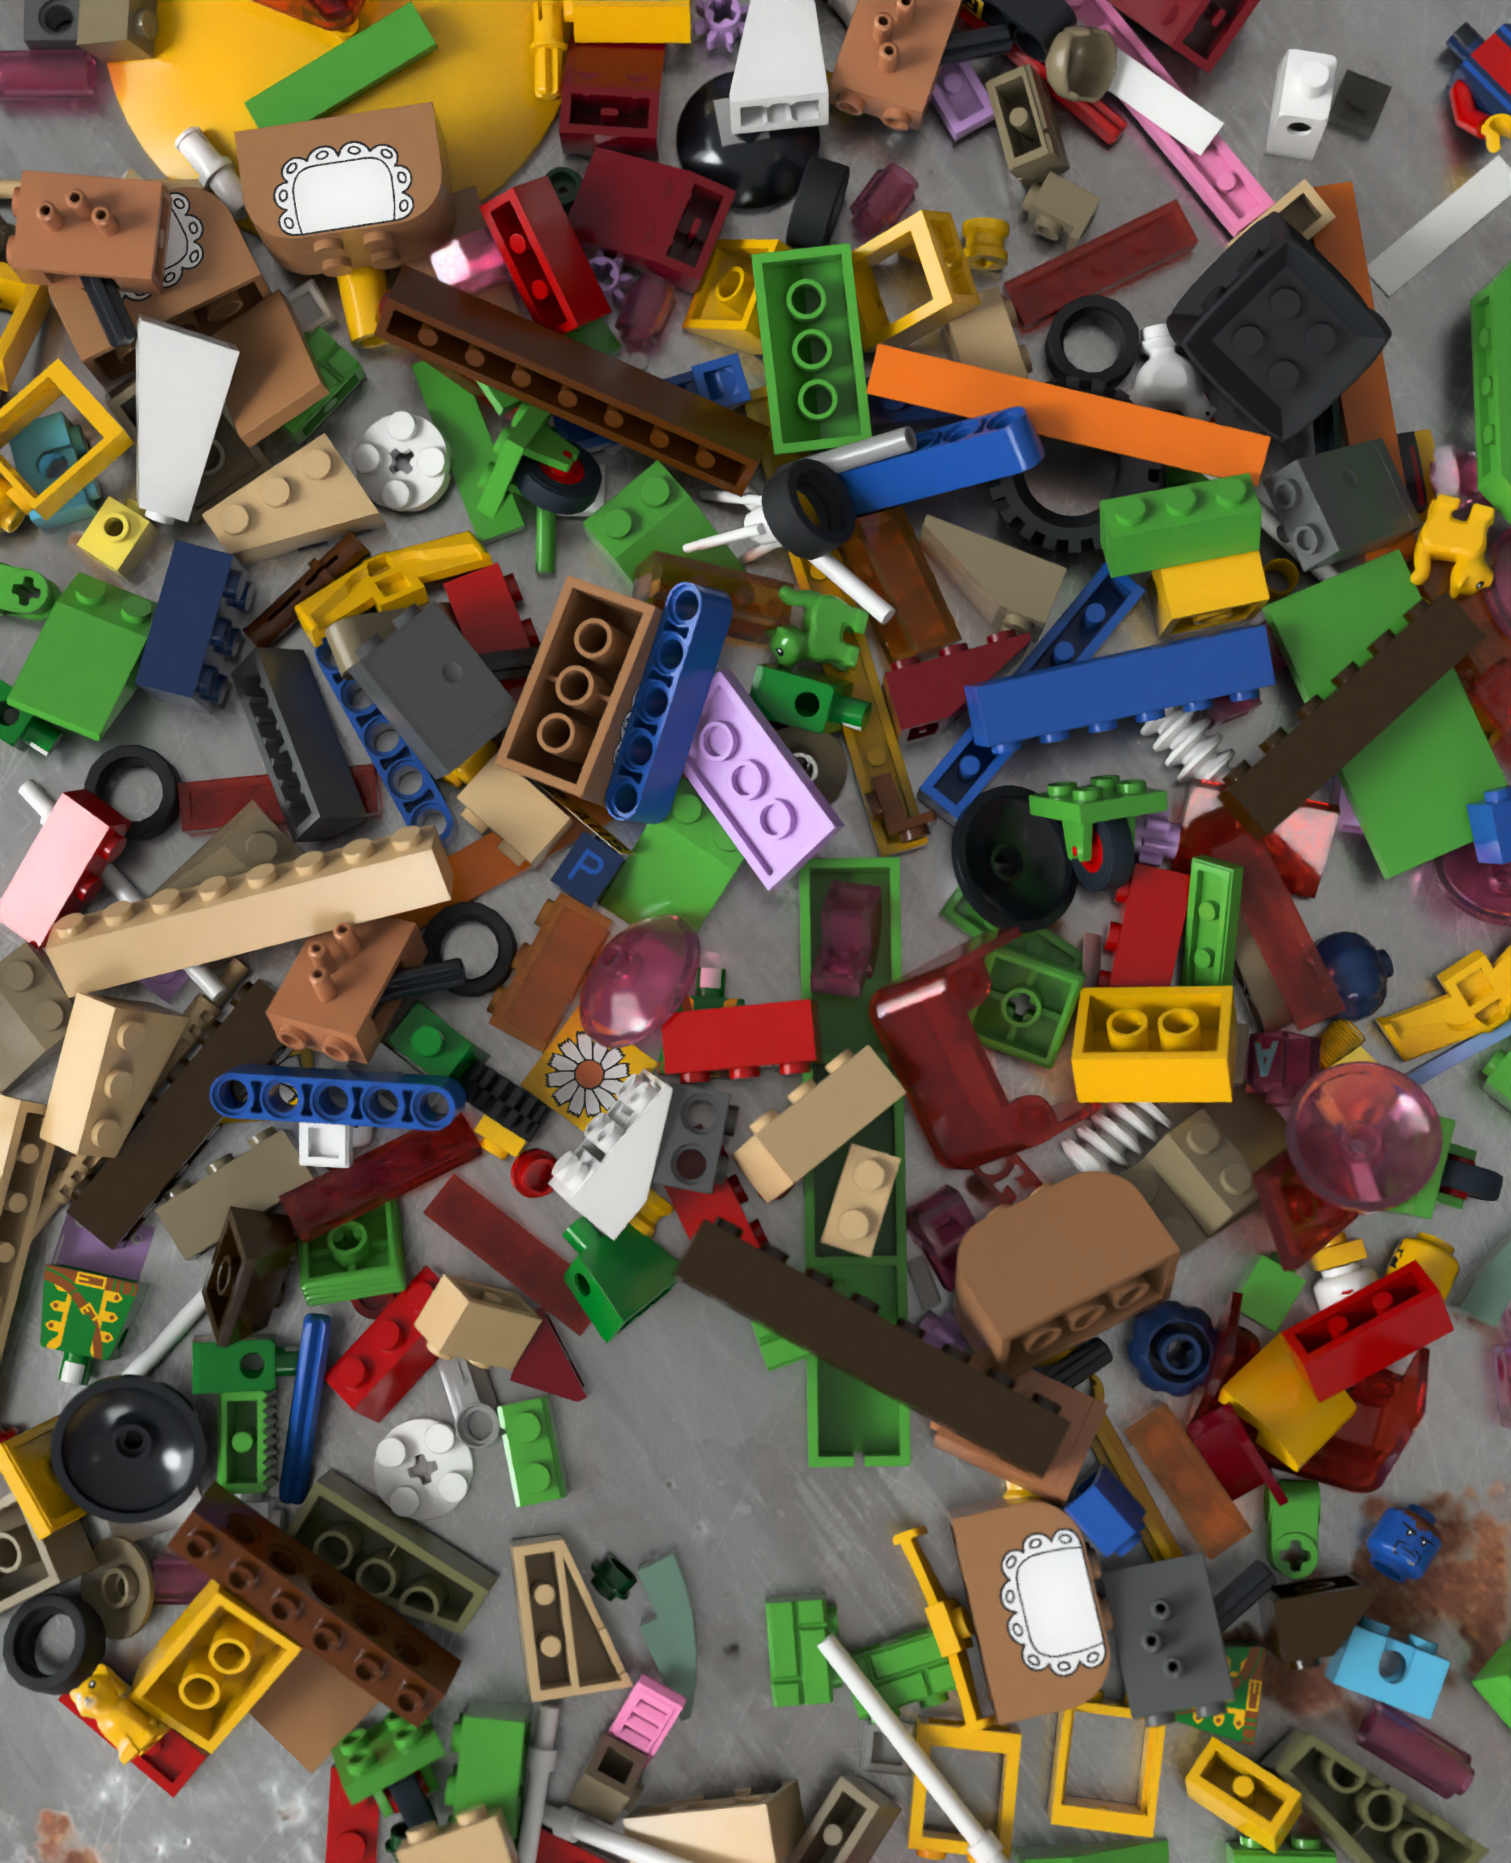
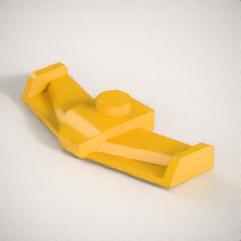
(390, 581)
(1474, 1004)
(950, 1626)

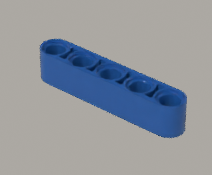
(948, 460)
(669, 703)
(393, 763)
(316, 1107)

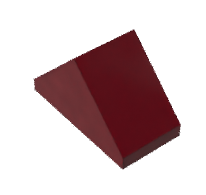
(548, 1364)

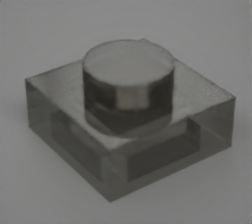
(1359, 102)

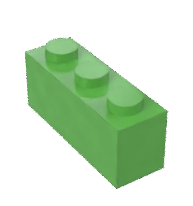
(1180, 525)

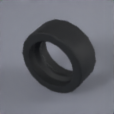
(817, 203)
(1102, 309)
(788, 519)
(126, 755)
(492, 919)
(23, 1633)

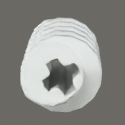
(1189, 746)
(1115, 1135)

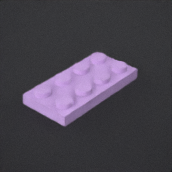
(756, 785)

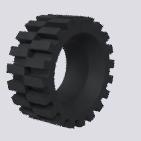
(1065, 532)

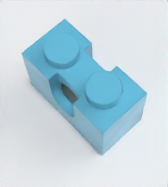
(42, 446)
(1410, 1687)

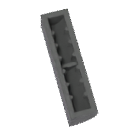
(298, 744)

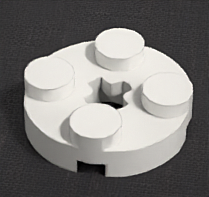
(376, 461)
(408, 1494)

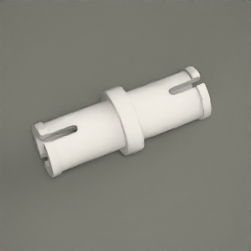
(214, 170)

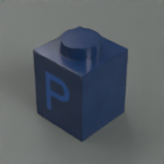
(588, 870)

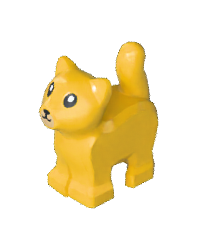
(1457, 542)
(119, 1719)

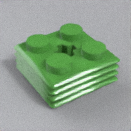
(1052, 990)
(372, 1268)

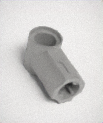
(468, 1393)

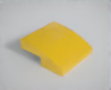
(1283, 1408)

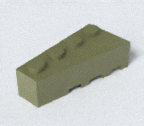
(390, 1555)
(1361, 1811)

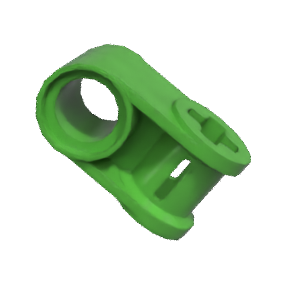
(14, 590)
(1293, 1522)

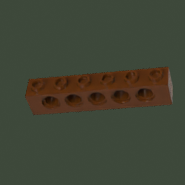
(315, 1604)

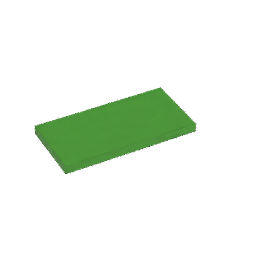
(1431, 759)

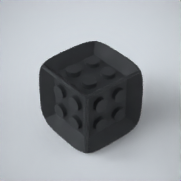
(1277, 328)

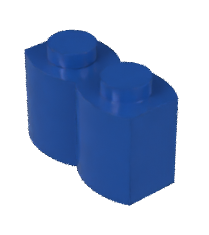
(1106, 1512)

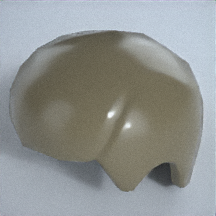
(1081, 63)

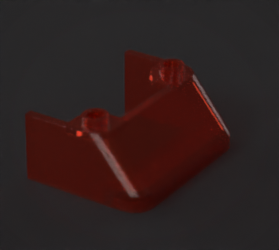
(946, 1068)
(1365, 1446)

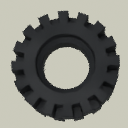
(504, 1101)

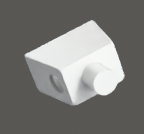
(1304, 97)

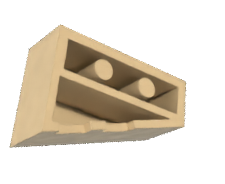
(293, 506)
(107, 1071)
(817, 1122)
(559, 1626)
(724, 1829)

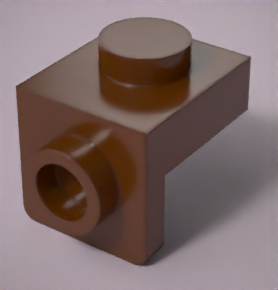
(886, 806)

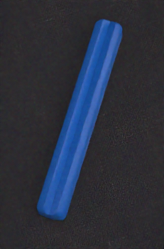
(305, 1408)

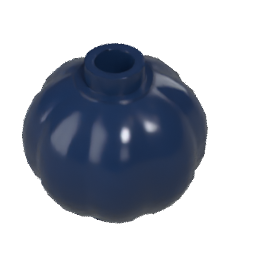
(1357, 973)
(1188, 1363)

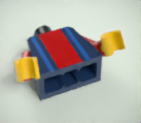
(1482, 84)

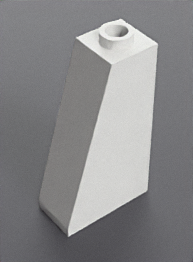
(779, 69)
(178, 408)

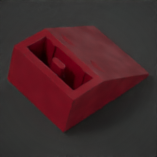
(1192, 27)
(613, 98)
(650, 215)
(931, 693)

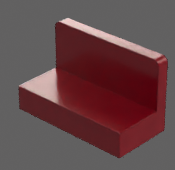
(1233, 1454)

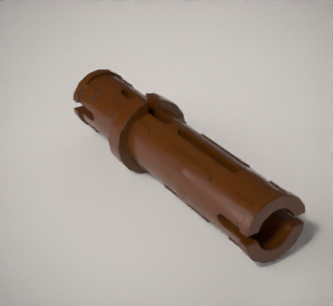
(281, 613)

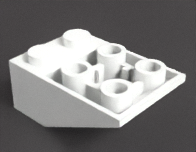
(615, 1163)

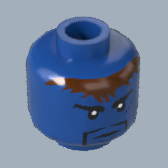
(1404, 1543)

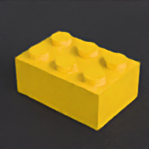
(1155, 1044)
(211, 1667)

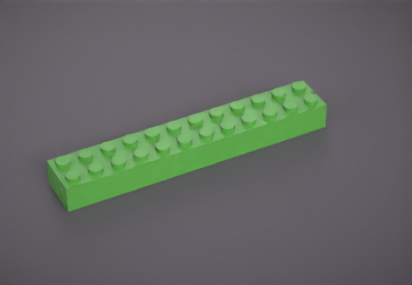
(841, 1410)

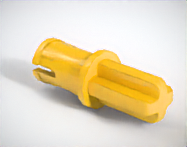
(548, 49)

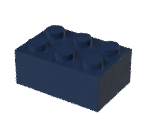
(195, 628)

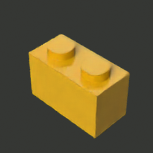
(1244, 1794)

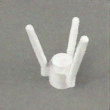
(754, 527)

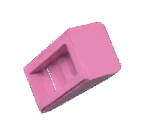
(647, 1716)

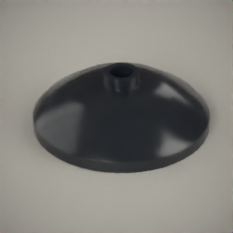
(759, 171)
(1033, 870)
(123, 1477)

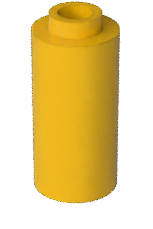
(360, 297)

